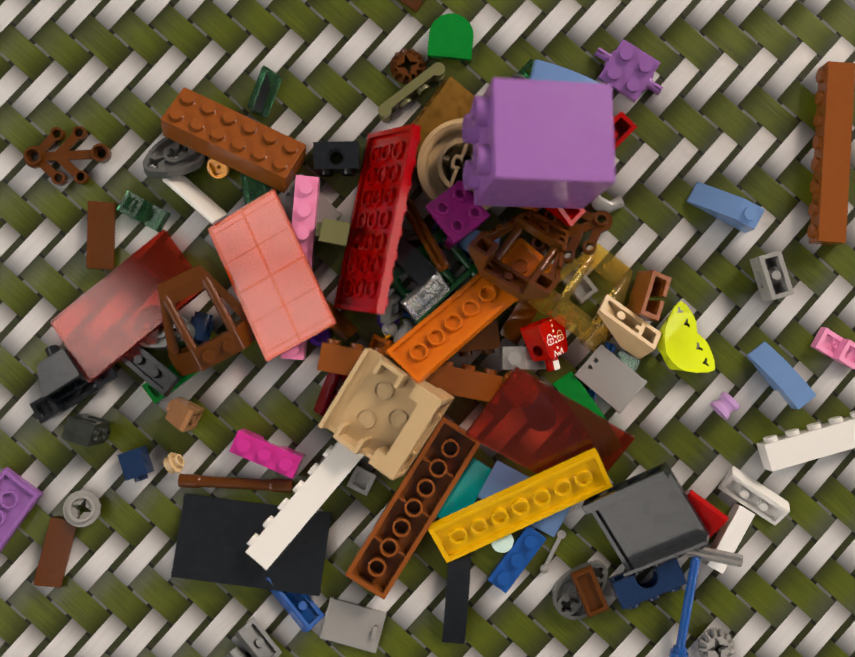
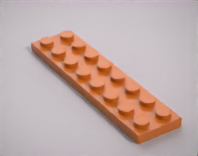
(460, 317)

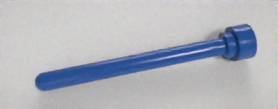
(679, 648)

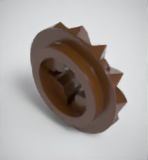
(401, 74)

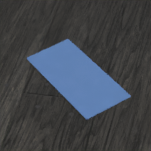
(504, 477)

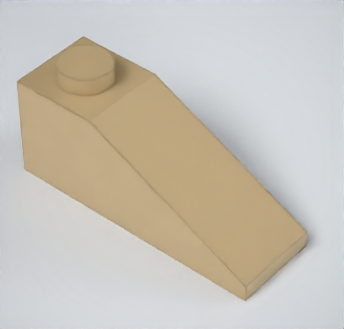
(627, 328)

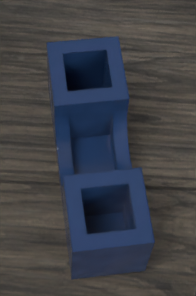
(664, 578)

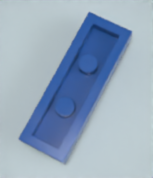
(516, 558)

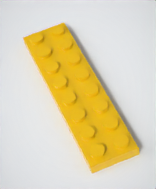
(520, 505)

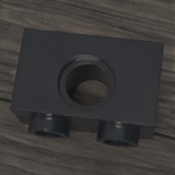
(325, 151)

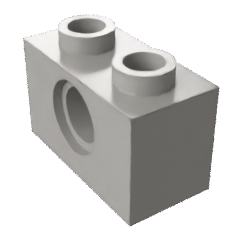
(771, 276)

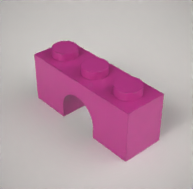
(258, 450)

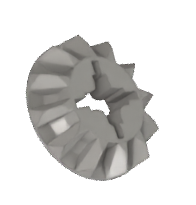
(72, 513)
(707, 641)

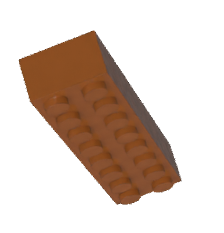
(412, 508)

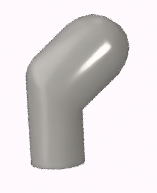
(605, 205)

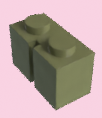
(332, 232)

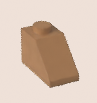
(183, 414)

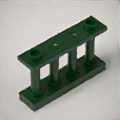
(471, 270)

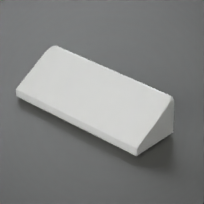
(196, 198)
(754, 496)
(731, 534)

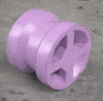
(724, 405)

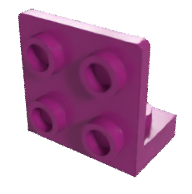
(456, 213)

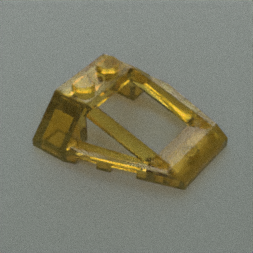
(572, 317)

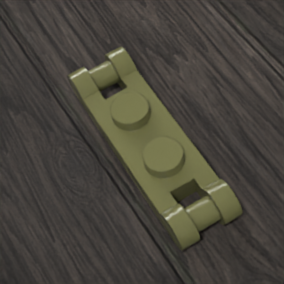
(417, 86)

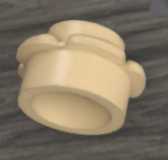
(173, 463)

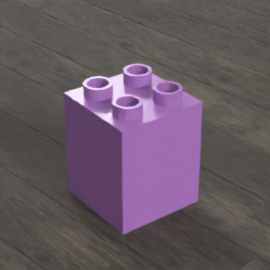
(540, 144)

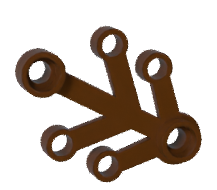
(63, 155)
(577, 232)

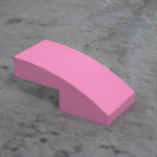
(835, 347)

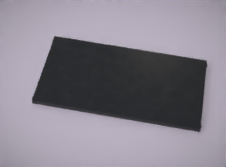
(215, 540)

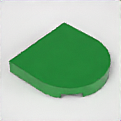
(450, 38)

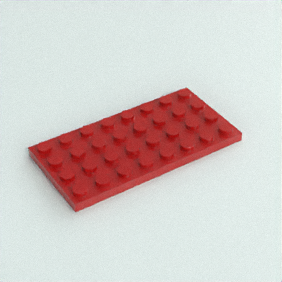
(377, 220)

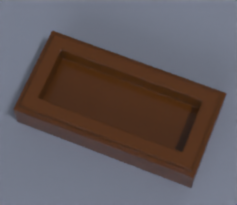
(589, 591)

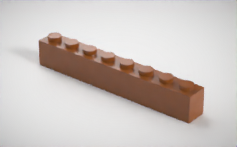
(831, 153)
(454, 380)

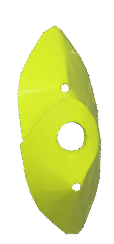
(680, 342)

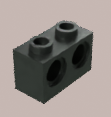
(86, 430)

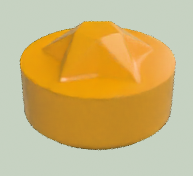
(217, 169)

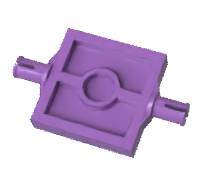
(629, 70)

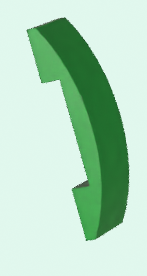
(572, 388)

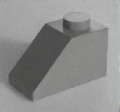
(518, 357)

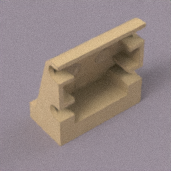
(385, 413)

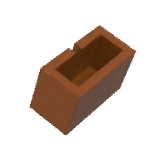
(648, 285)

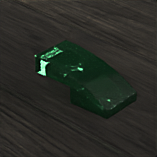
(143, 211)

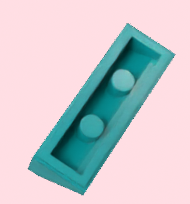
(466, 488)

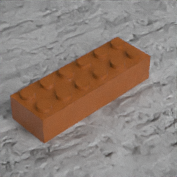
(233, 139)

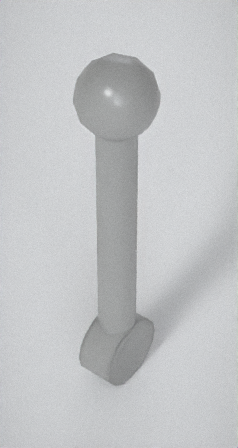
(561, 534)

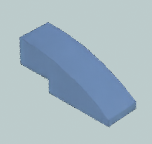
(550, 72)
(781, 376)

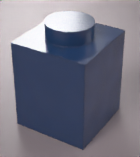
(136, 464)

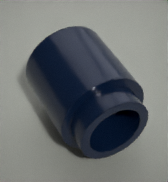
(203, 327)

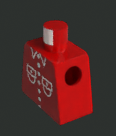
(545, 341)

